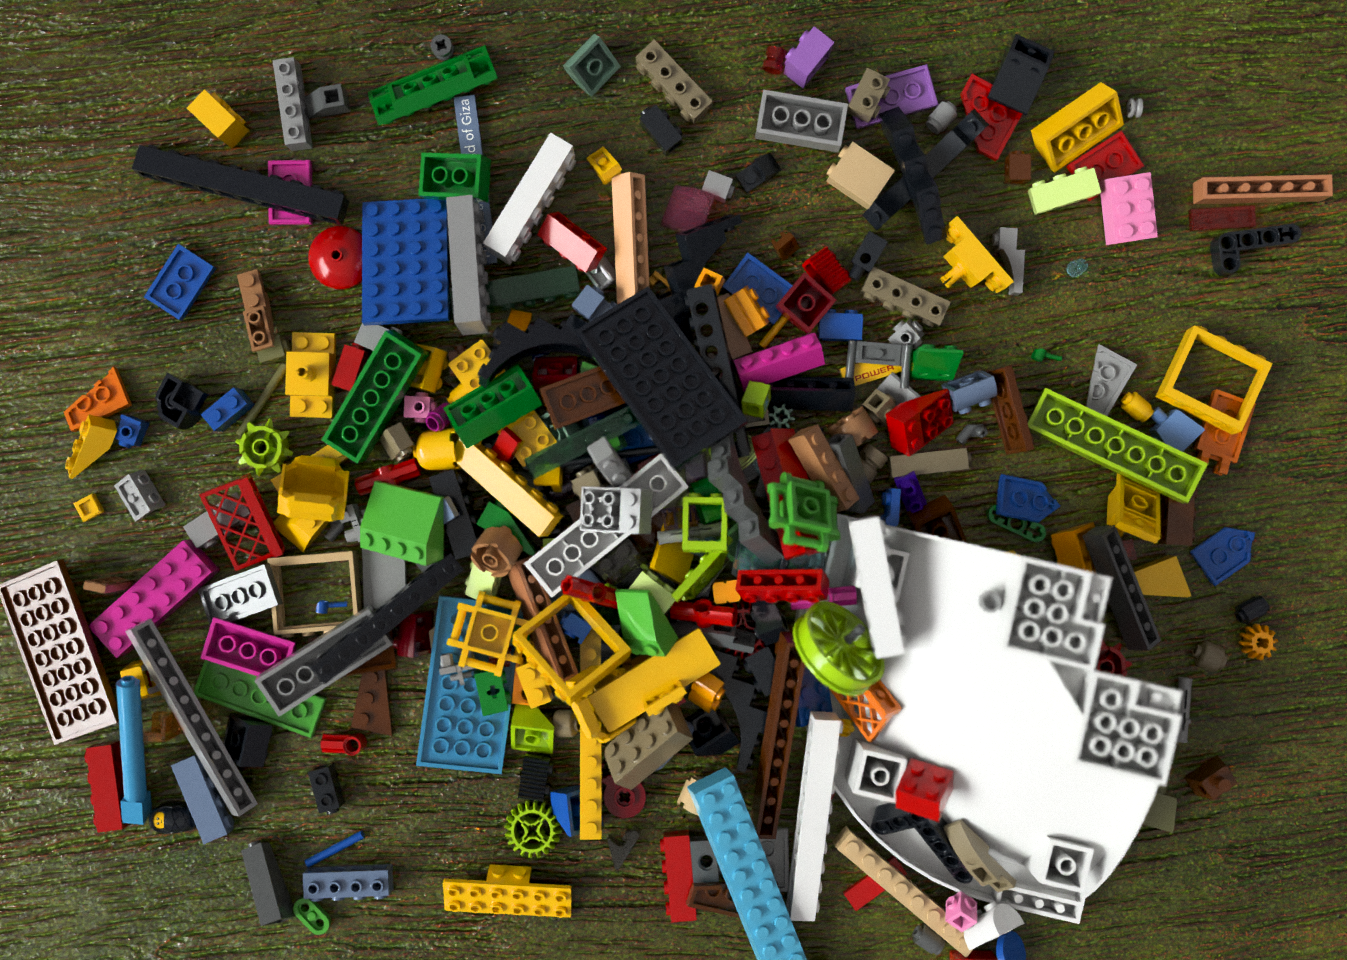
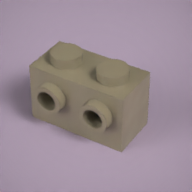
(867, 96)
(588, 477)

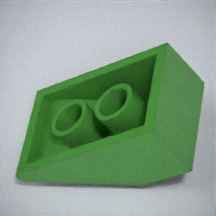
(644, 623)

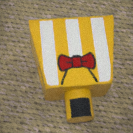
(147, 685)

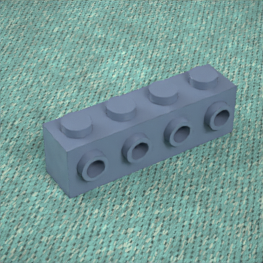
(348, 881)

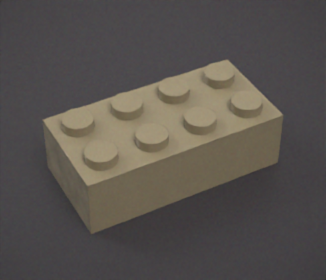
(646, 746)

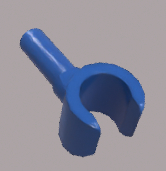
(323, 605)

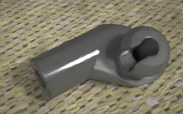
(971, 430)

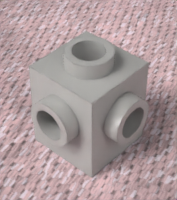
(907, 333)

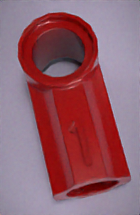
(342, 743)

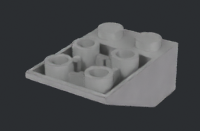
(616, 510)

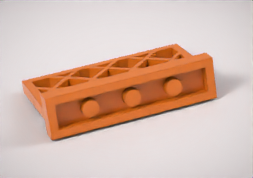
(879, 701)

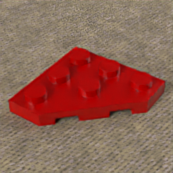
(999, 117)

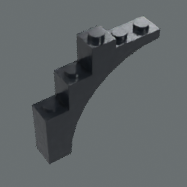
(914, 167)
(541, 337)
(741, 693)

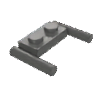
(880, 354)

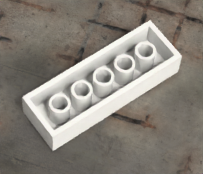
(530, 199)
(876, 586)

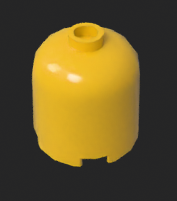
(437, 449)

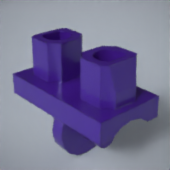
(911, 492)

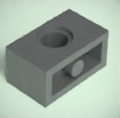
(703, 871)

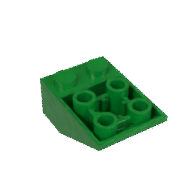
(934, 363)

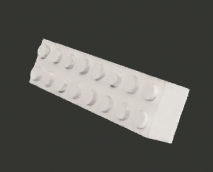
(578, 550)

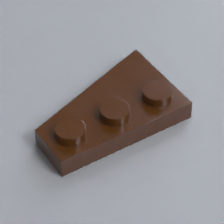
(372, 704)

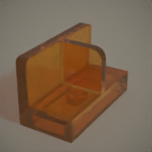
(163, 727)

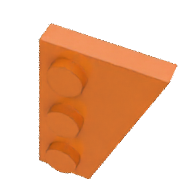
(103, 400)

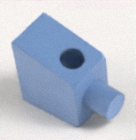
(1174, 428)

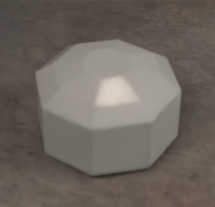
(990, 601)

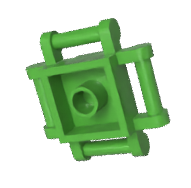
(804, 509)

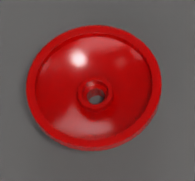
(340, 272)

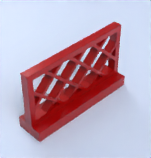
(258, 511)

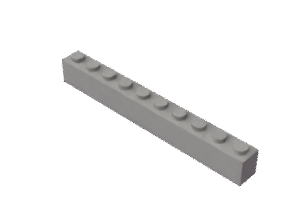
(191, 717)

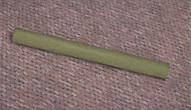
(262, 399)

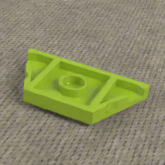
(699, 577)

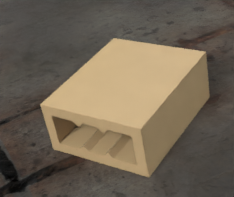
(859, 175)

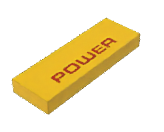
(869, 372)

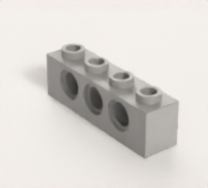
(292, 104)

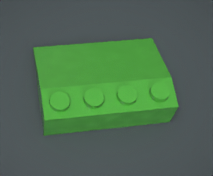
(404, 524)

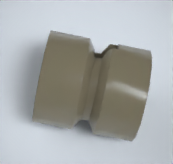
(872, 460)

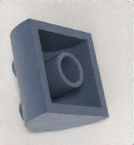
(971, 390)

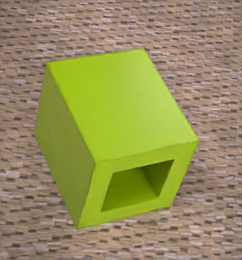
(756, 399)

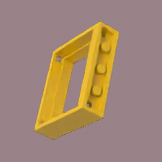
(1198, 409)
(548, 675)

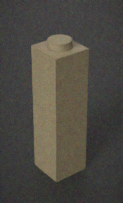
(929, 462)

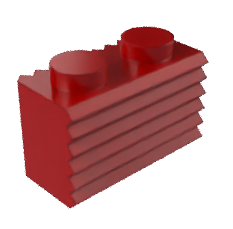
(826, 271)

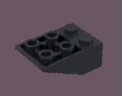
(1020, 74)

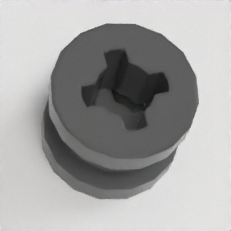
(442, 52)

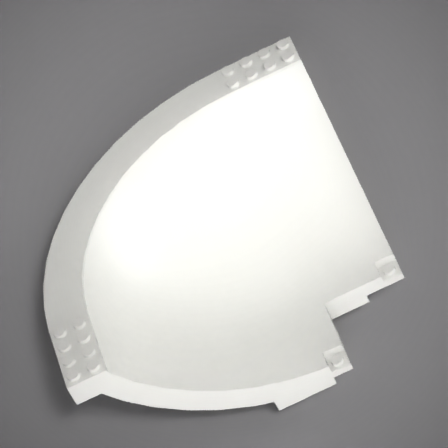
(1040, 743)

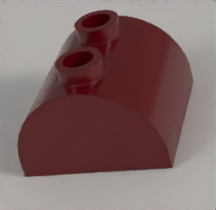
(805, 303)
(553, 369)
(413, 634)

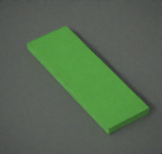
(240, 692)

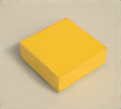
(89, 507)

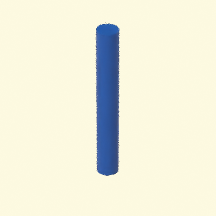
(334, 848)

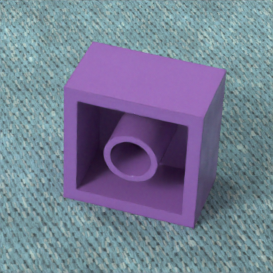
(808, 57)

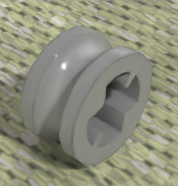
(1134, 107)

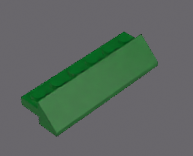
(432, 85)

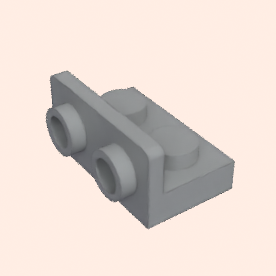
(139, 494)

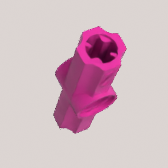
(839, 595)

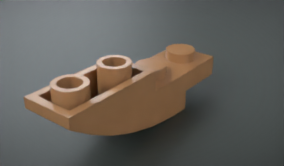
(257, 310)

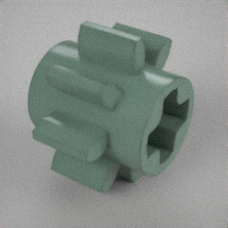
(777, 412)

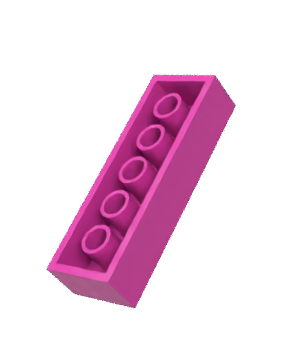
(154, 595)

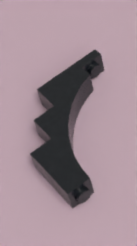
(937, 160)
(696, 248)

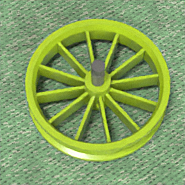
(847, 657)

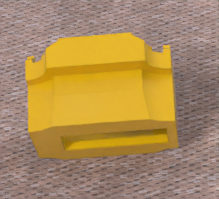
(313, 489)
(584, 712)

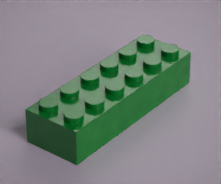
(375, 396)

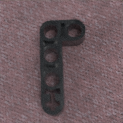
(1254, 242)

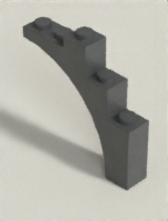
(739, 503)

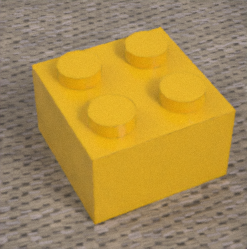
(219, 118)

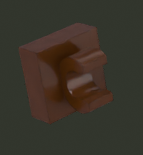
(785, 246)

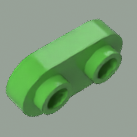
(310, 916)

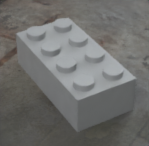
(801, 121)

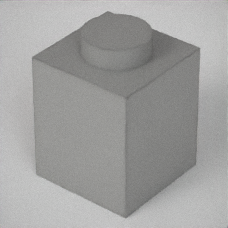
(719, 186)

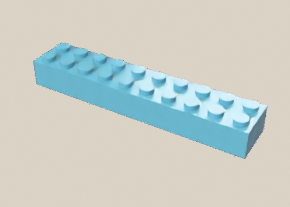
(745, 867)

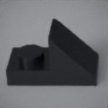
(758, 172)

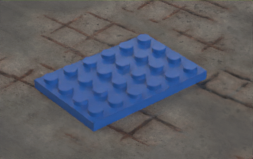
(405, 262)

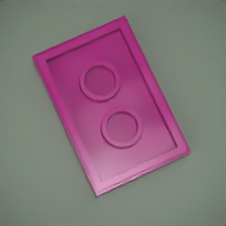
(290, 169)

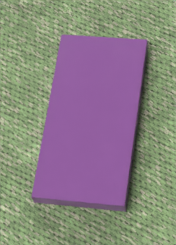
(909, 90)

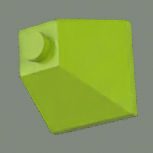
(531, 730)

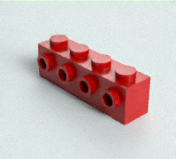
(783, 585)

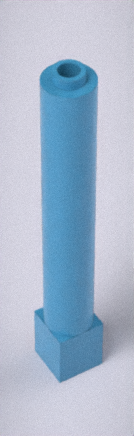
(136, 800)

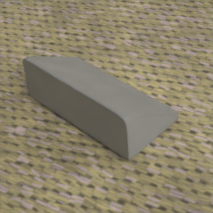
(603, 275)
(891, 385)

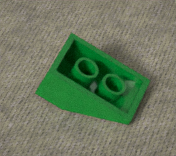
(498, 515)

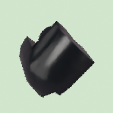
(179, 402)

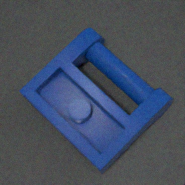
(891, 503)

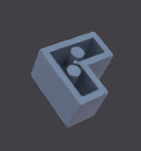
(591, 303)

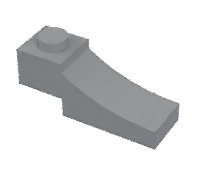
(1005, 244)

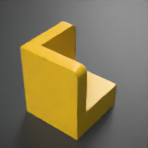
(553, 478)

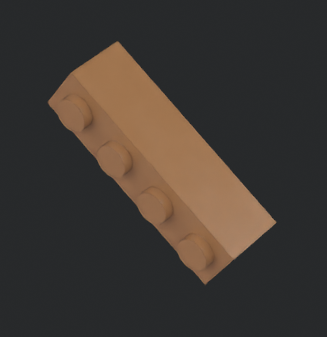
(823, 465)

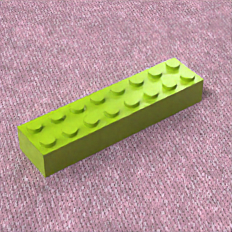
(1116, 446)

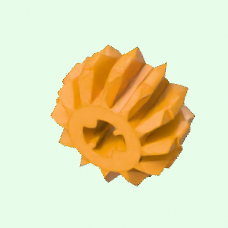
(1265, 644)

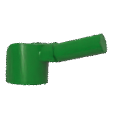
(1039, 354)

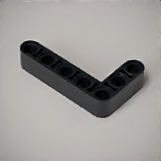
(890, 820)

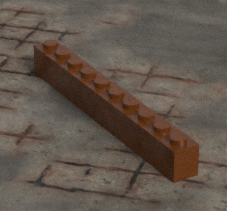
(777, 737)

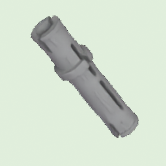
(696, 532)
(1185, 685)

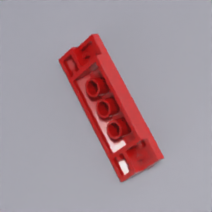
(775, 457)

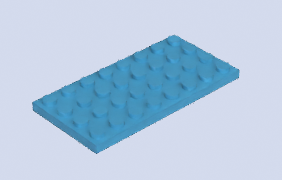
(453, 724)

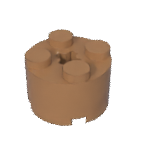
(857, 424)
(496, 551)

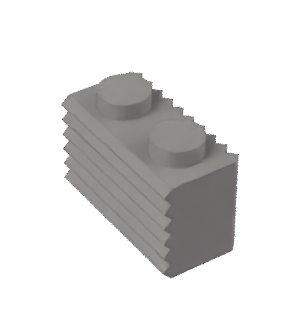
(609, 462)

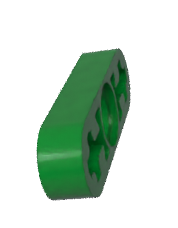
(1027, 535)

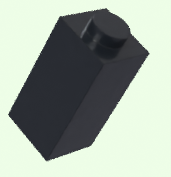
(660, 129)
(326, 788)

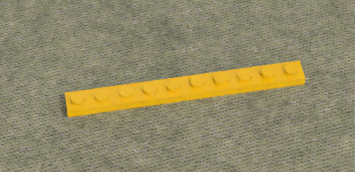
(590, 754)

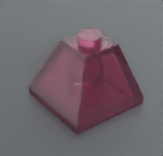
(687, 208)

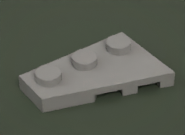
(1107, 379)

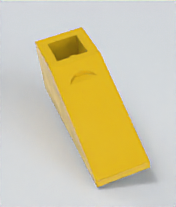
(94, 440)

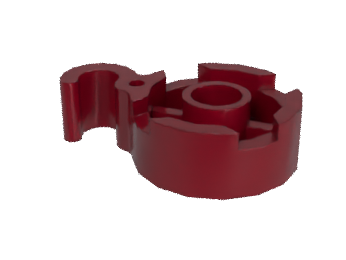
(623, 807)

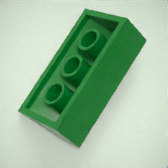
(492, 408)

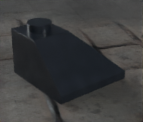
(711, 733)

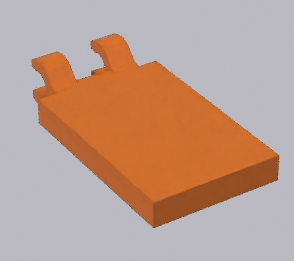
(1216, 443)

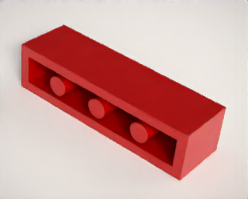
(106, 785)
(679, 874)

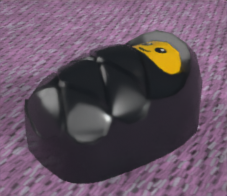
(171, 818)

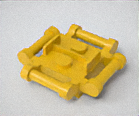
(487, 633)

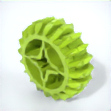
(521, 842)

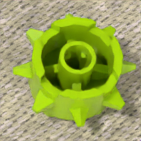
(251, 447)

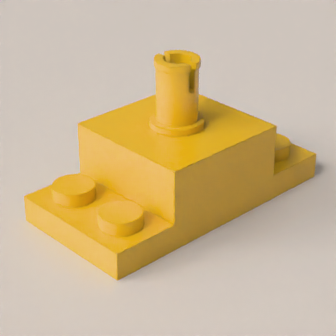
(972, 260)
(310, 375)
(1134, 509)

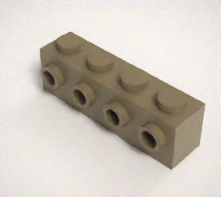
(674, 82)
(904, 297)

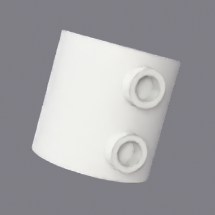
(992, 924)

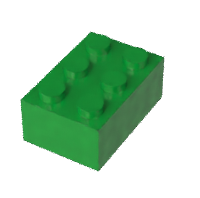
(454, 175)

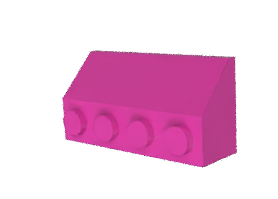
(780, 361)
(244, 647)

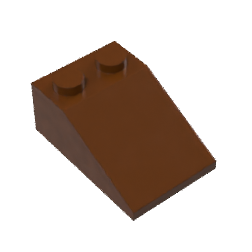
(938, 519)

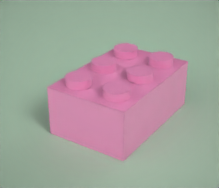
(1128, 208)

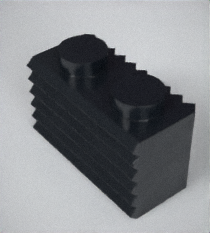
(535, 776)

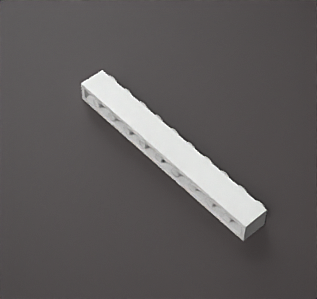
(813, 814)

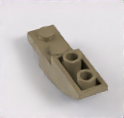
(975, 857)

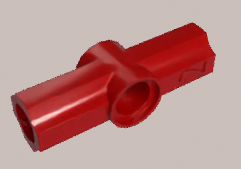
(390, 474)
(589, 591)
(704, 613)

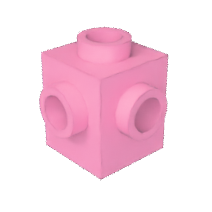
(413, 403)
(961, 911)

